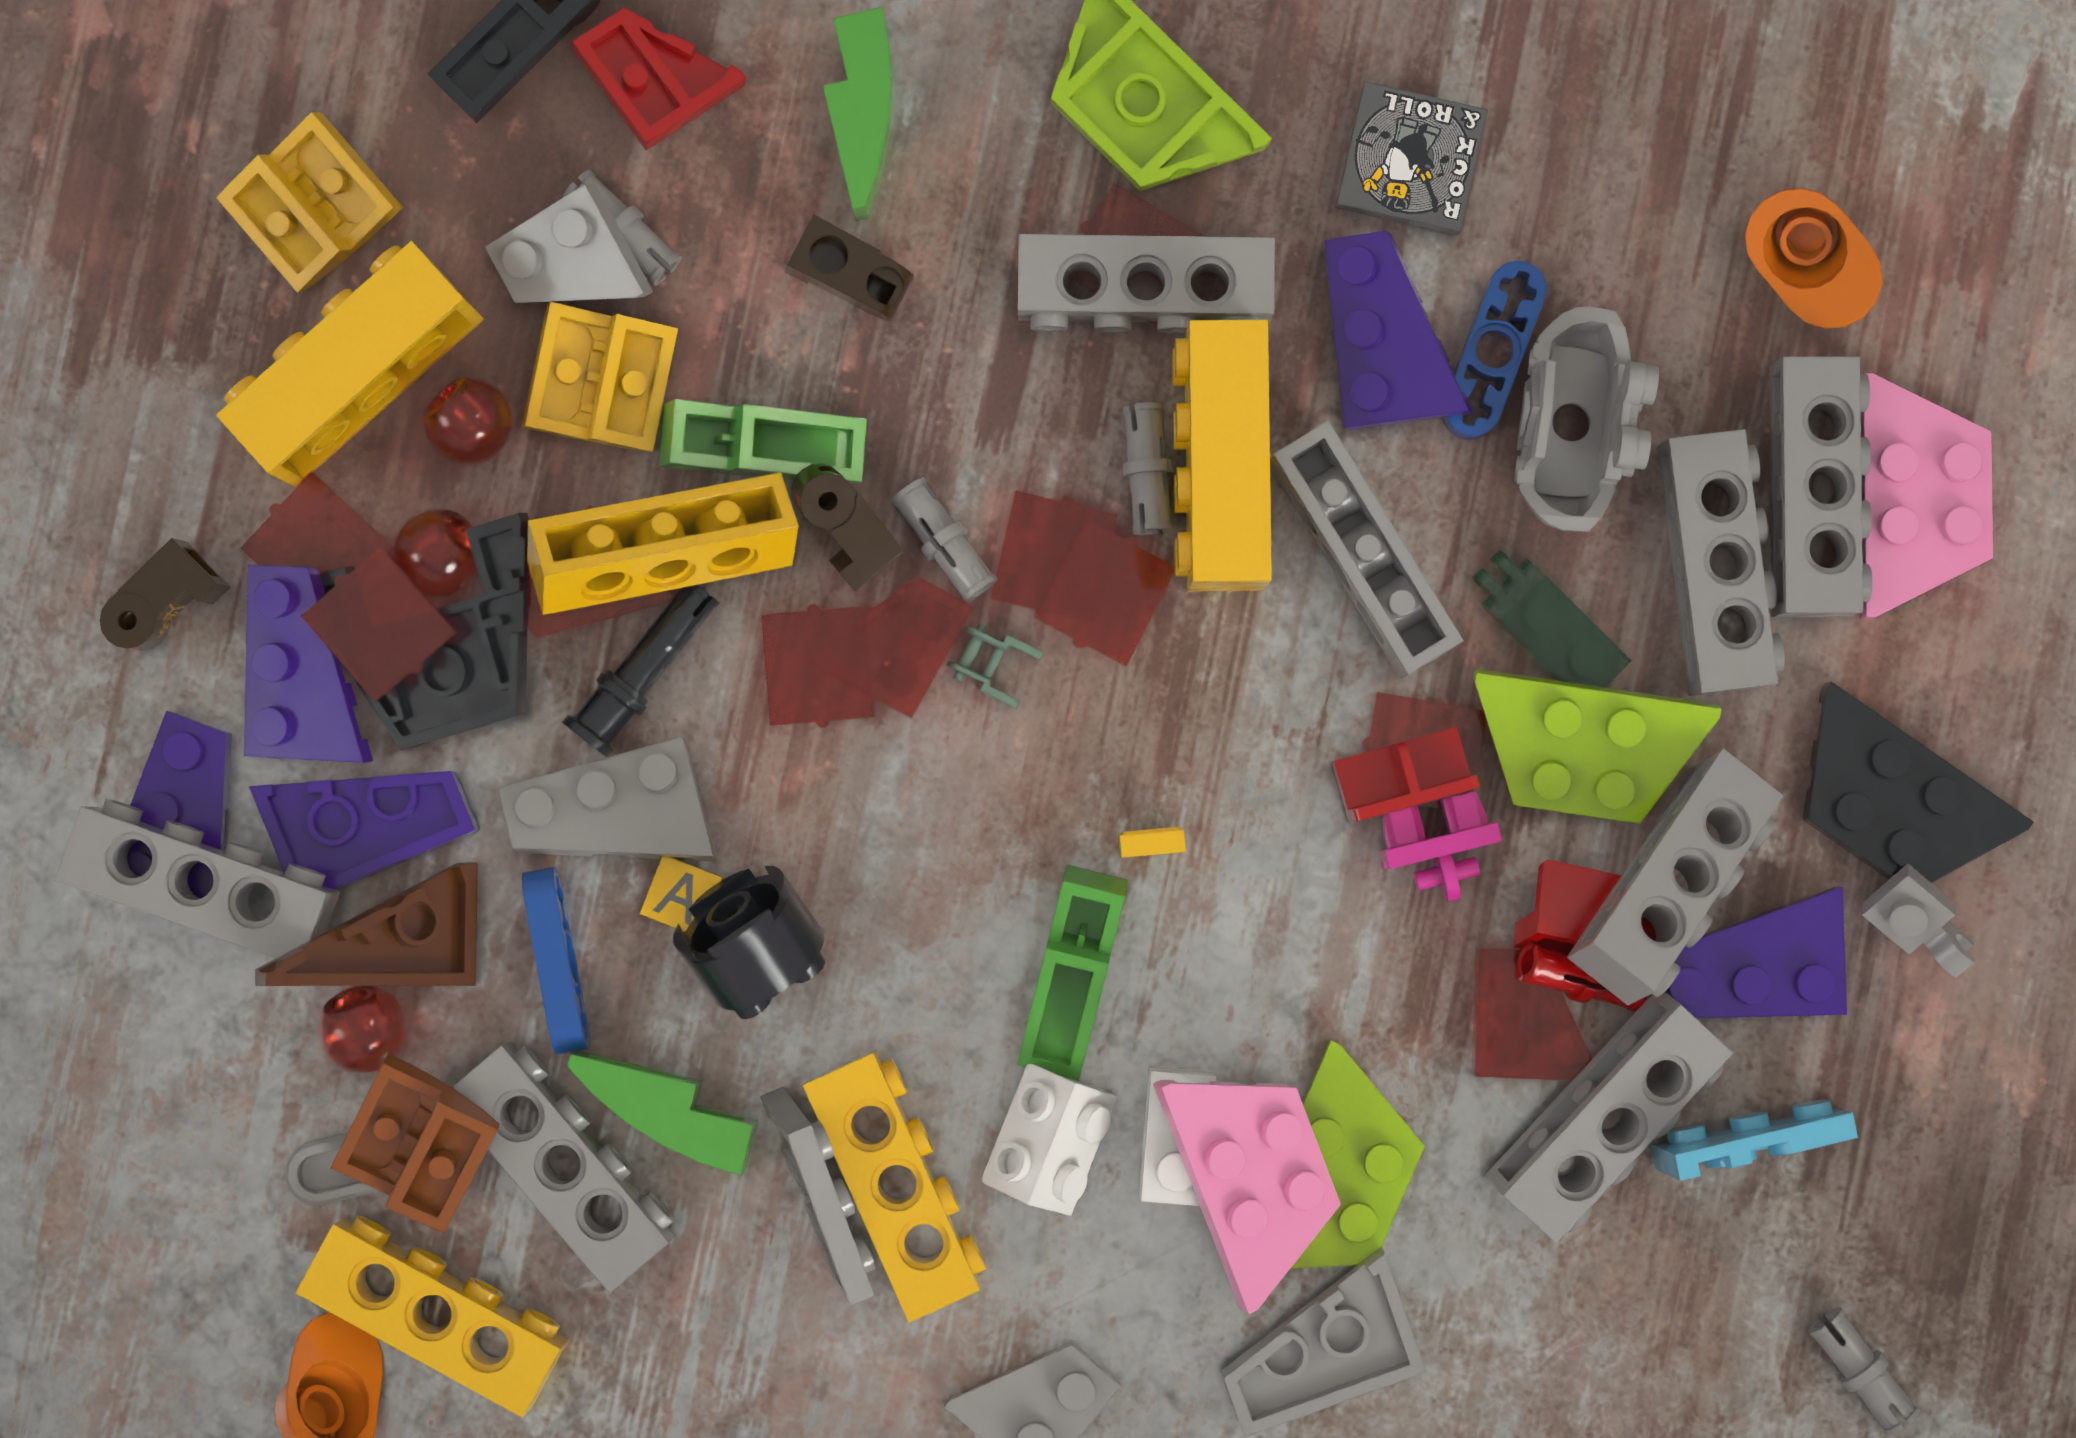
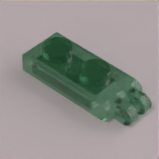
(1549, 624)

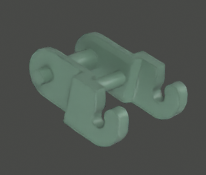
(972, 647)

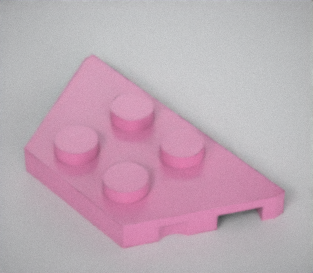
(1925, 495)
(1252, 1175)

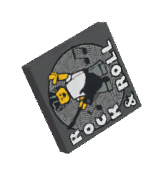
(1411, 158)

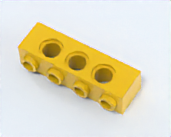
(661, 543)
(918, 1281)
(340, 1286)

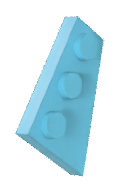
(1811, 1127)

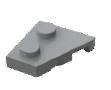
(569, 254)
(1038, 1400)

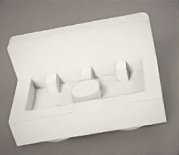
(1049, 1140)

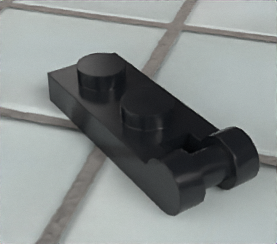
(504, 51)

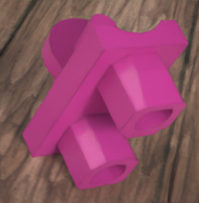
(1466, 830)

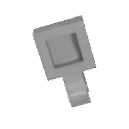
(1917, 913)

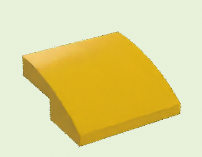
(309, 202)
(599, 377)

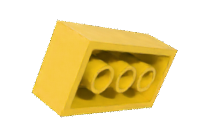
(348, 364)
(1226, 455)

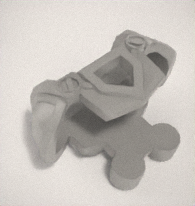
(1585, 364)

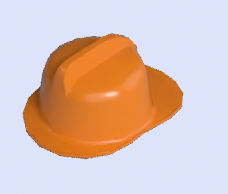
(1814, 257)
(331, 1382)

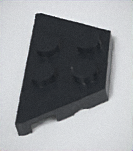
(1895, 797)

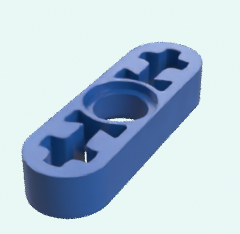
(1525, 313)
(555, 960)

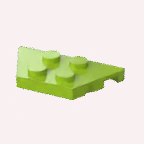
(1147, 99)
(1589, 744)
(1366, 1155)

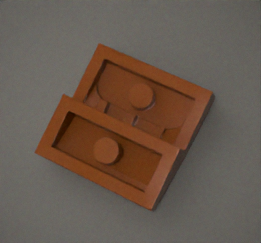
(416, 1143)

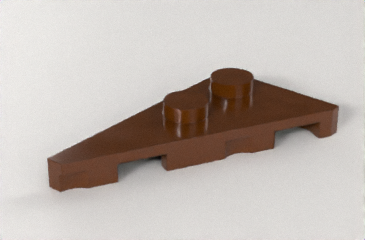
(406, 941)

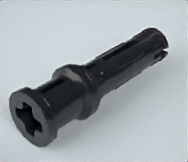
(623, 692)

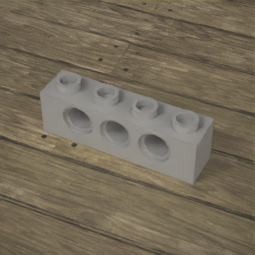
(1048, 259)
(1796, 517)
(1364, 550)
(1701, 595)
(98, 864)
(1614, 943)
(1608, 1082)
(566, 1203)

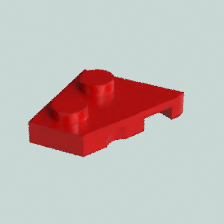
(652, 76)

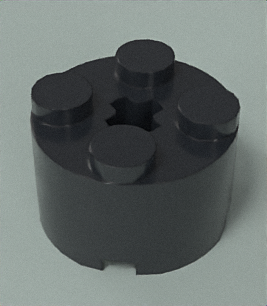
(751, 941)

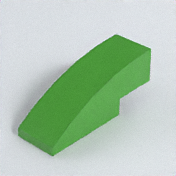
(863, 105)
(759, 440)
(1073, 971)
(667, 1110)

